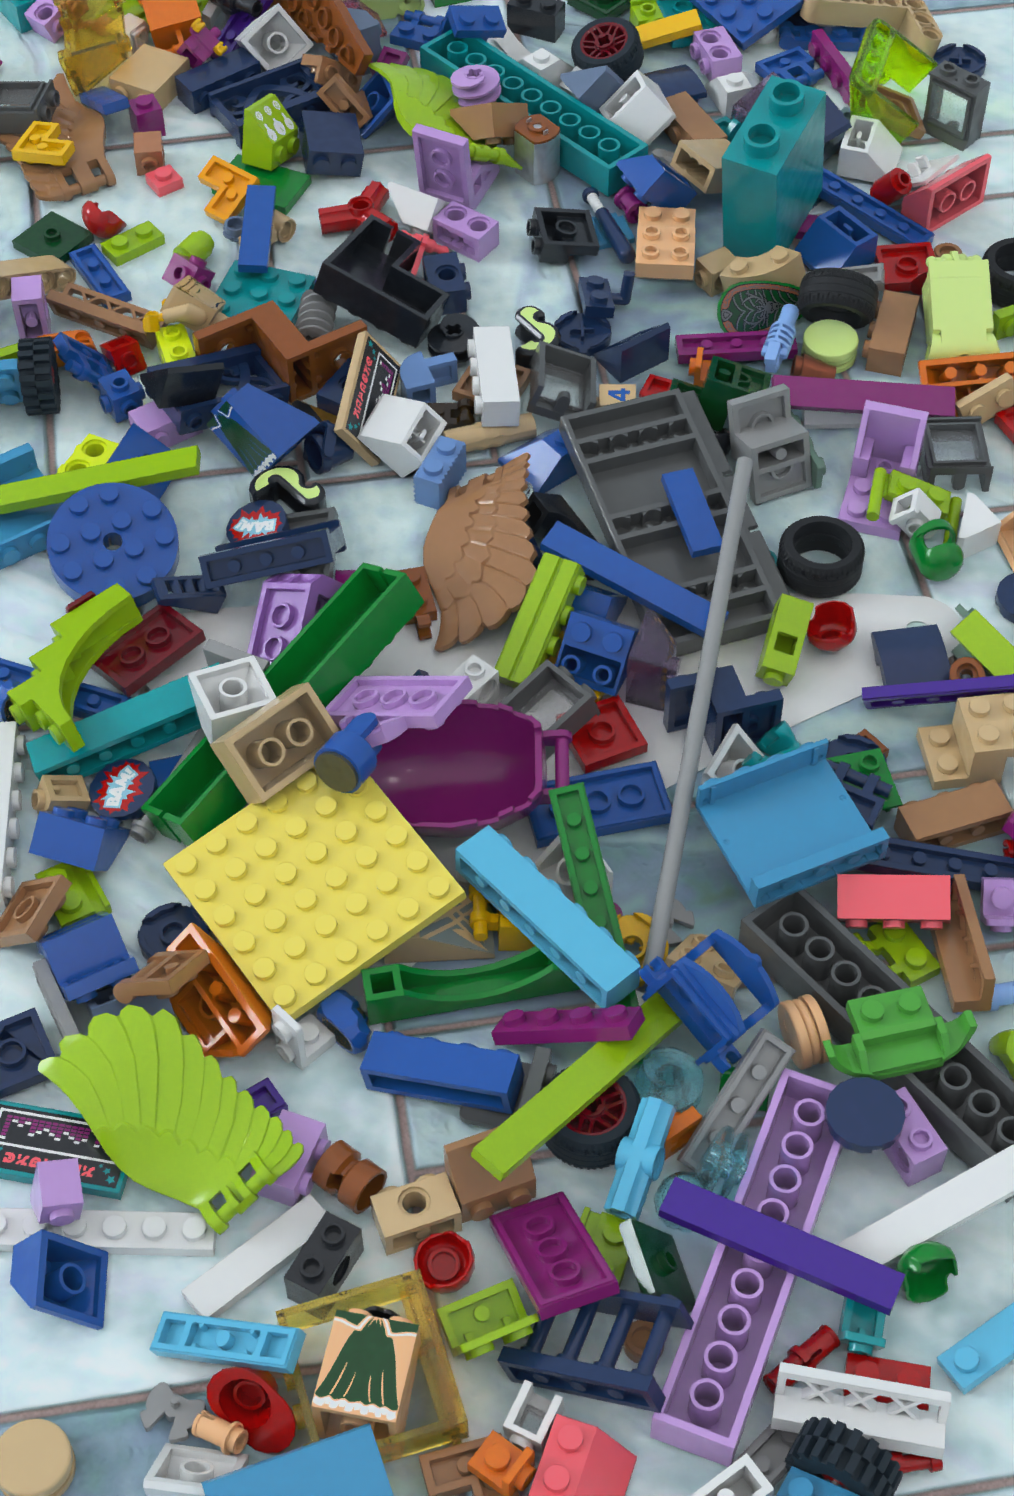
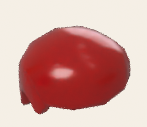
(100, 223)
(832, 626)
(445, 1262)

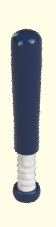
(611, 229)

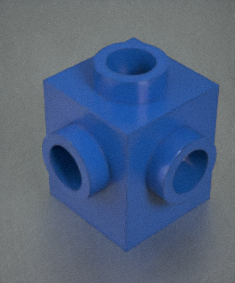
(120, 394)

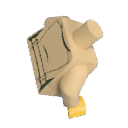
(189, 305)

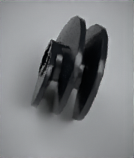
(451, 336)

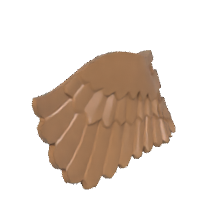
(88, 132)
(481, 553)

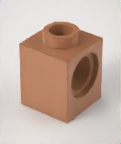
(148, 151)

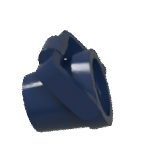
(325, 448)

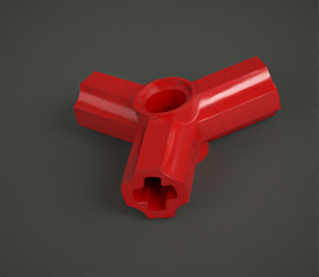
(357, 210)

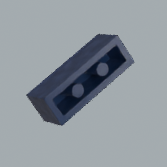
(222, 71)

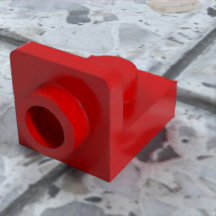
(124, 353)

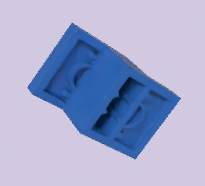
(87, 956)

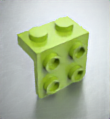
(484, 1317)

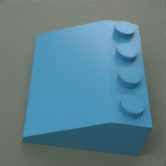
(330, 1467)

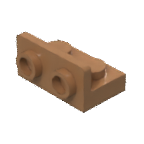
(326, 68)

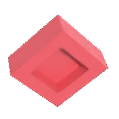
(164, 180)

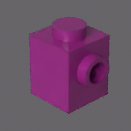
(146, 114)

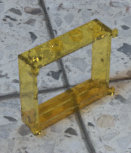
(411, 1291)

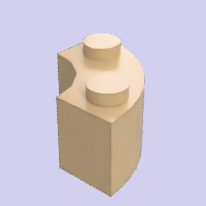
(776, 266)

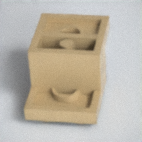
(973, 745)

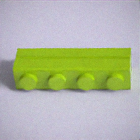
(540, 618)

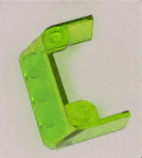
(883, 56)

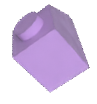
(57, 1192)

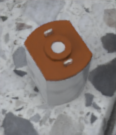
(537, 149)

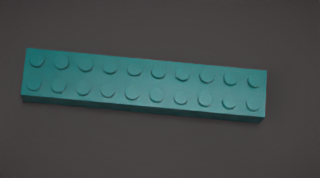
(587, 139)

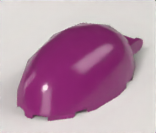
(471, 770)

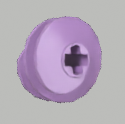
(475, 85)

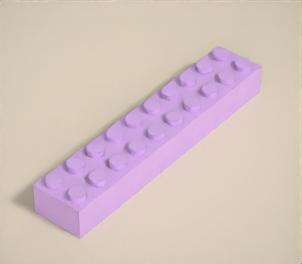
(741, 1296)

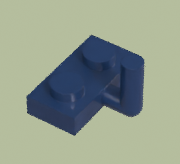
(597, 296)

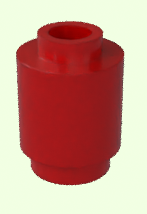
(891, 186)

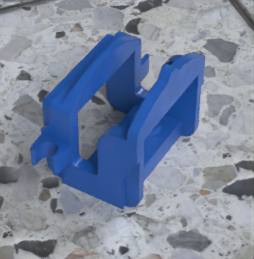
(705, 1003)

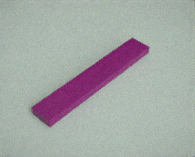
(851, 395)

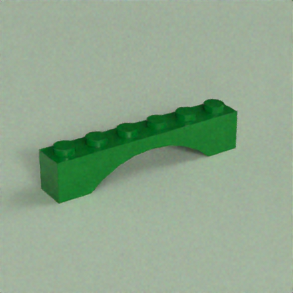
(409, 992)

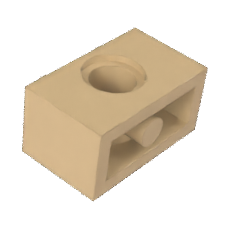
(405, 1230)

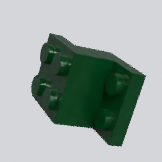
(722, 383)

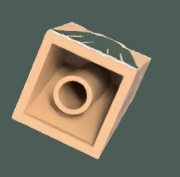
(366, 1374)

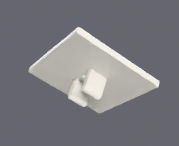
(925, 171)

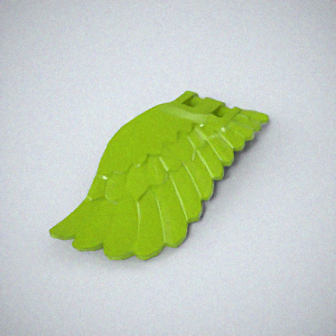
(427, 100)
(171, 1113)

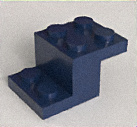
(727, 706)

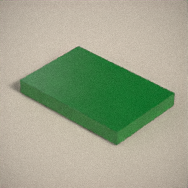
(289, 183)

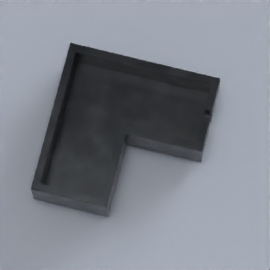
(380, 285)

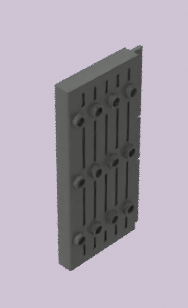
(621, 462)

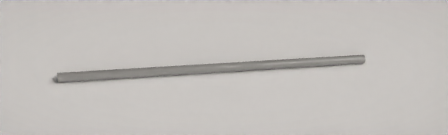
(698, 714)

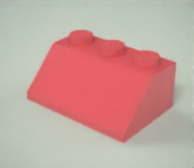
(948, 194)
(893, 900)
(582, 1462)

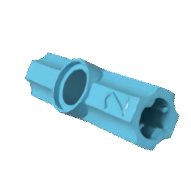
(639, 1158)

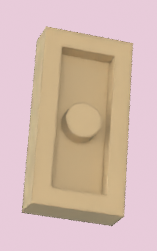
(988, 399)

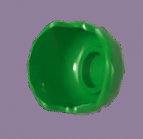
(926, 1271)

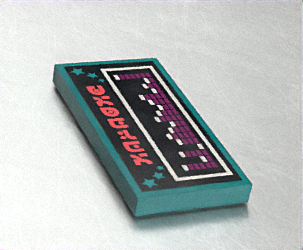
(46, 1134)

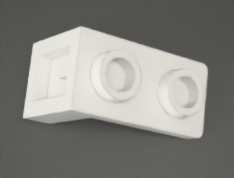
(301, 1040)

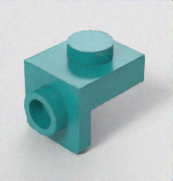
(861, 1328)

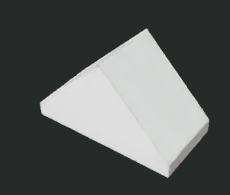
(978, 527)

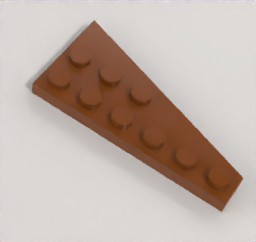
(334, 27)

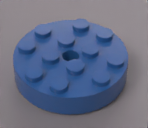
(127, 518)

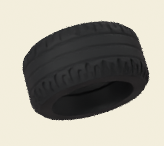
(1001, 259)
(838, 296)
(815, 578)

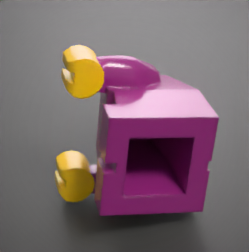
(202, 44)

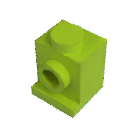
(644, 12)

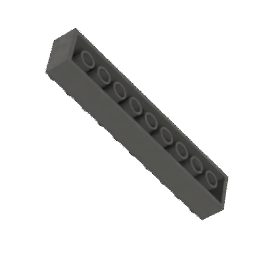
(818, 956)

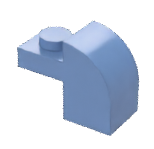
(422, 376)

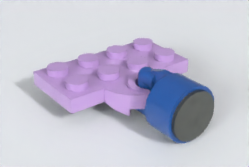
(377, 711)

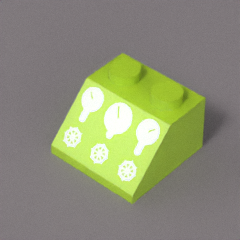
(268, 134)

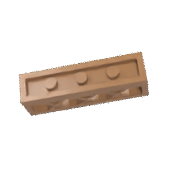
(99, 318)
(964, 954)

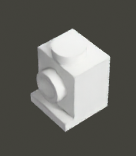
(921, 511)

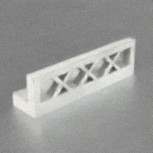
(894, 1425)

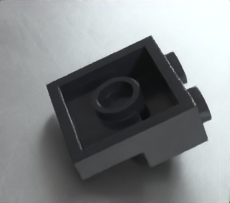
(561, 233)

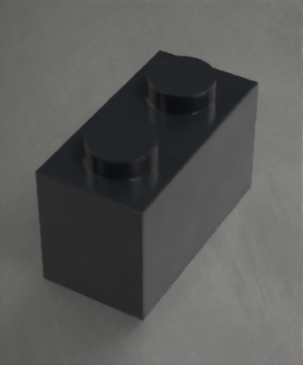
(537, 18)

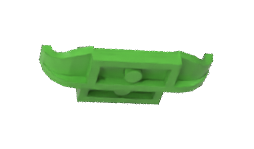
(898, 1036)

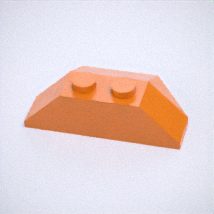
(965, 372)
(219, 1002)

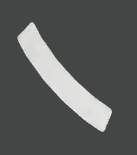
(512, 46)

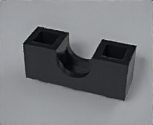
(548, 509)

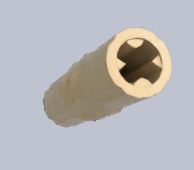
(483, 438)

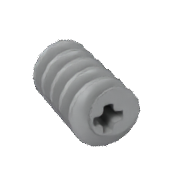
(315, 315)

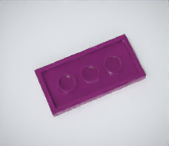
(553, 1255)

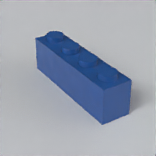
(442, 1071)

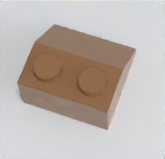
(490, 121)
(477, 1189)

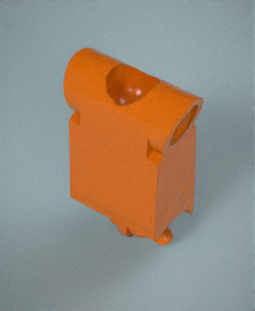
(170, 21)

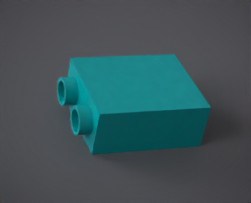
(773, 168)

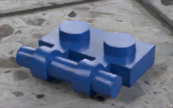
(411, 31)
(789, 64)
(82, 360)

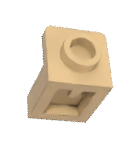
(61, 792)

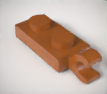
(428, 610)

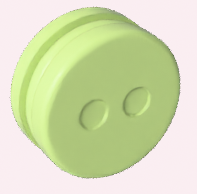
(831, 343)

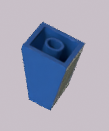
(259, 427)

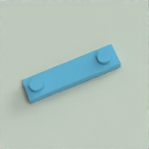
(228, 1342)
(980, 1352)

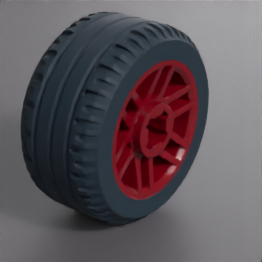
(609, 43)
(597, 1131)

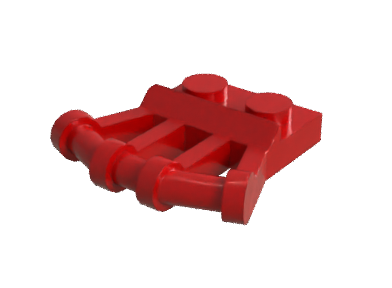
(901, 1373)

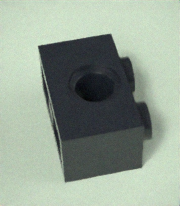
(324, 1260)

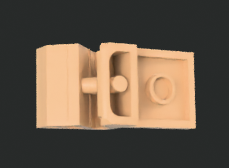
(665, 243)

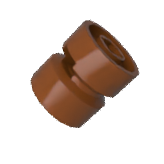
(345, 1173)

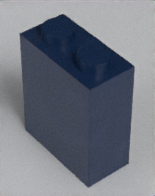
(331, 143)

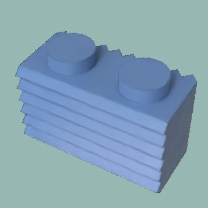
(440, 472)

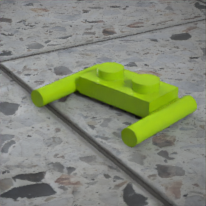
(897, 483)

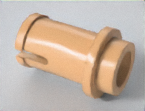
(226, 1435)

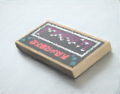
(369, 377)

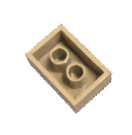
(275, 743)

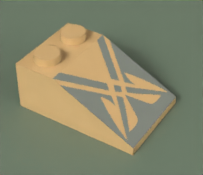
(445, 939)

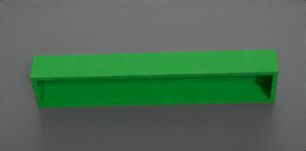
(325, 653)

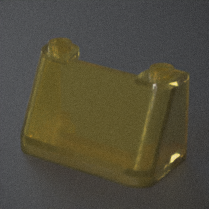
(92, 39)

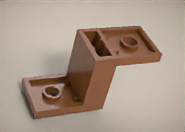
(294, 359)

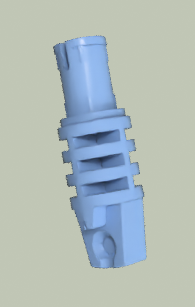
(780, 338)

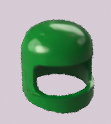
(939, 561)

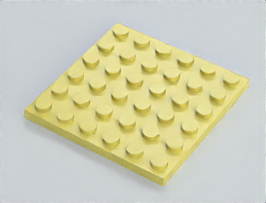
(313, 888)

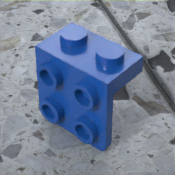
(474, 22)

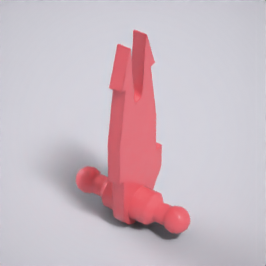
(427, 245)

